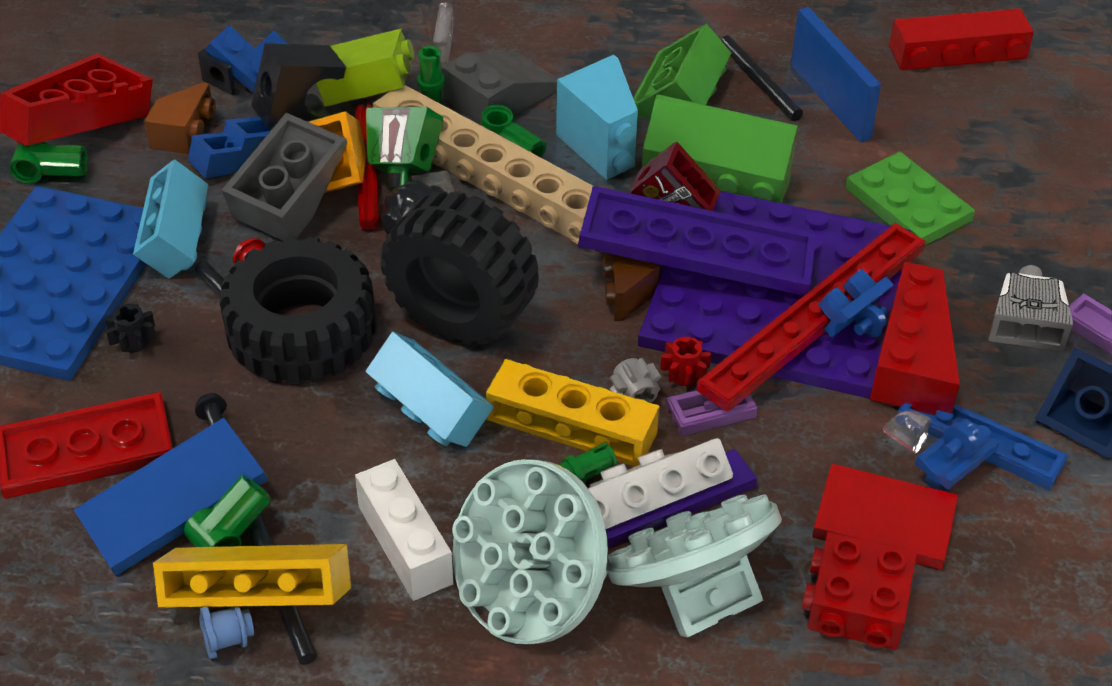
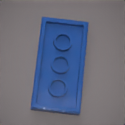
(835, 74)
(160, 497)

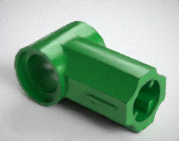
(500, 121)
(42, 159)
(228, 517)

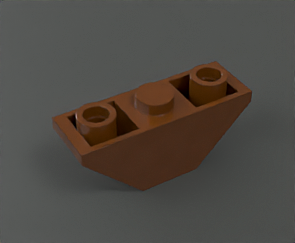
(630, 285)

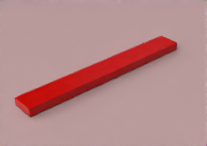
(803, 321)

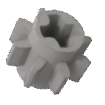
(636, 379)

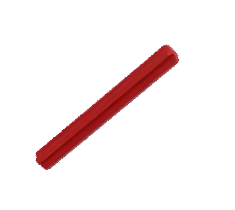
(368, 190)

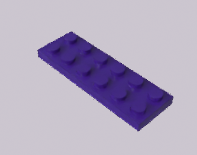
(698, 240)

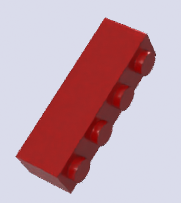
(960, 39)

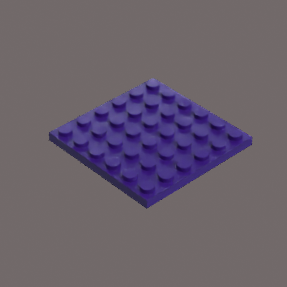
(731, 312)

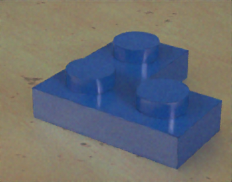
(240, 54)

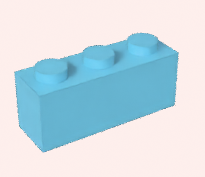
(171, 220)
(428, 390)

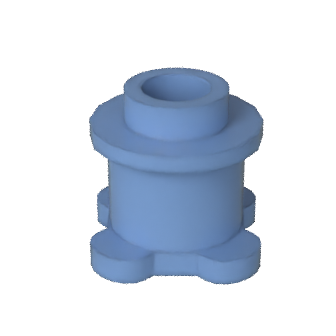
(225, 628)

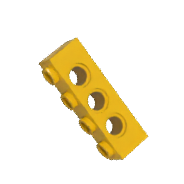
(572, 411)

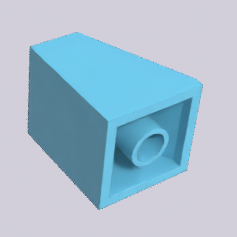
(598, 116)

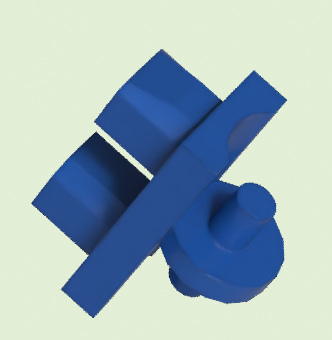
(862, 309)
(955, 455)

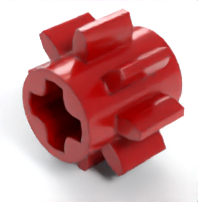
(685, 361)

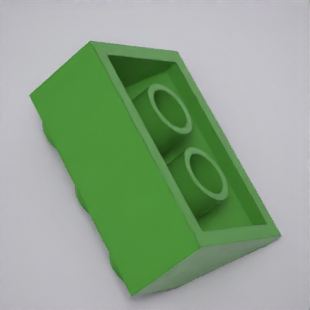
(684, 70)

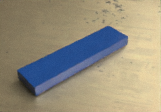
(1015, 450)

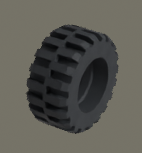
(460, 267)
(299, 344)

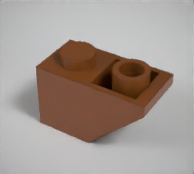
(179, 117)

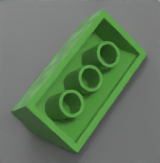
(733, 148)

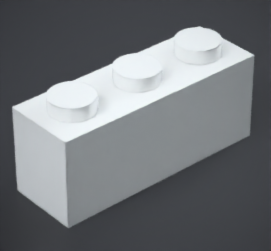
(404, 530)

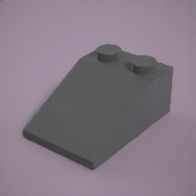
(495, 79)
(284, 178)

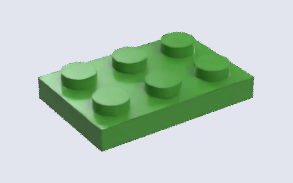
(909, 197)

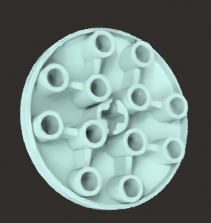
(530, 551)
(700, 561)

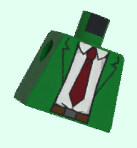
(402, 141)

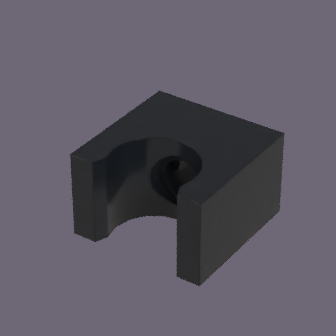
(286, 77)

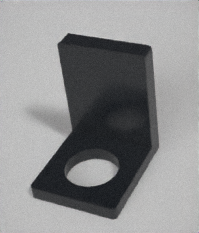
(211, 68)

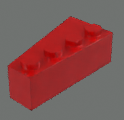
(74, 100)
(918, 346)

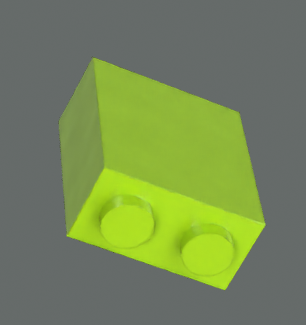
(372, 67)

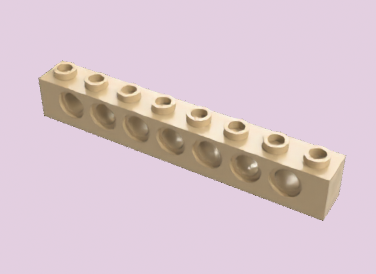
(503, 167)

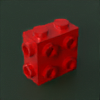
(860, 590)

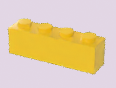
(252, 576)

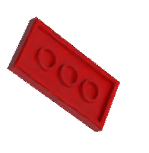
(82, 444)

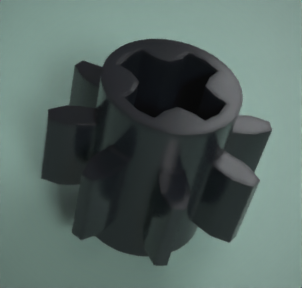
(130, 328)

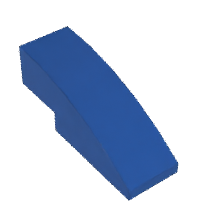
(227, 151)

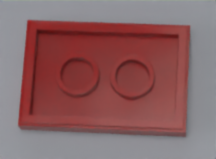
(887, 513)

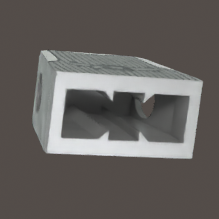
(1032, 311)

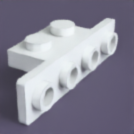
(659, 481)

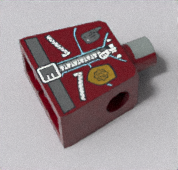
(676, 179)

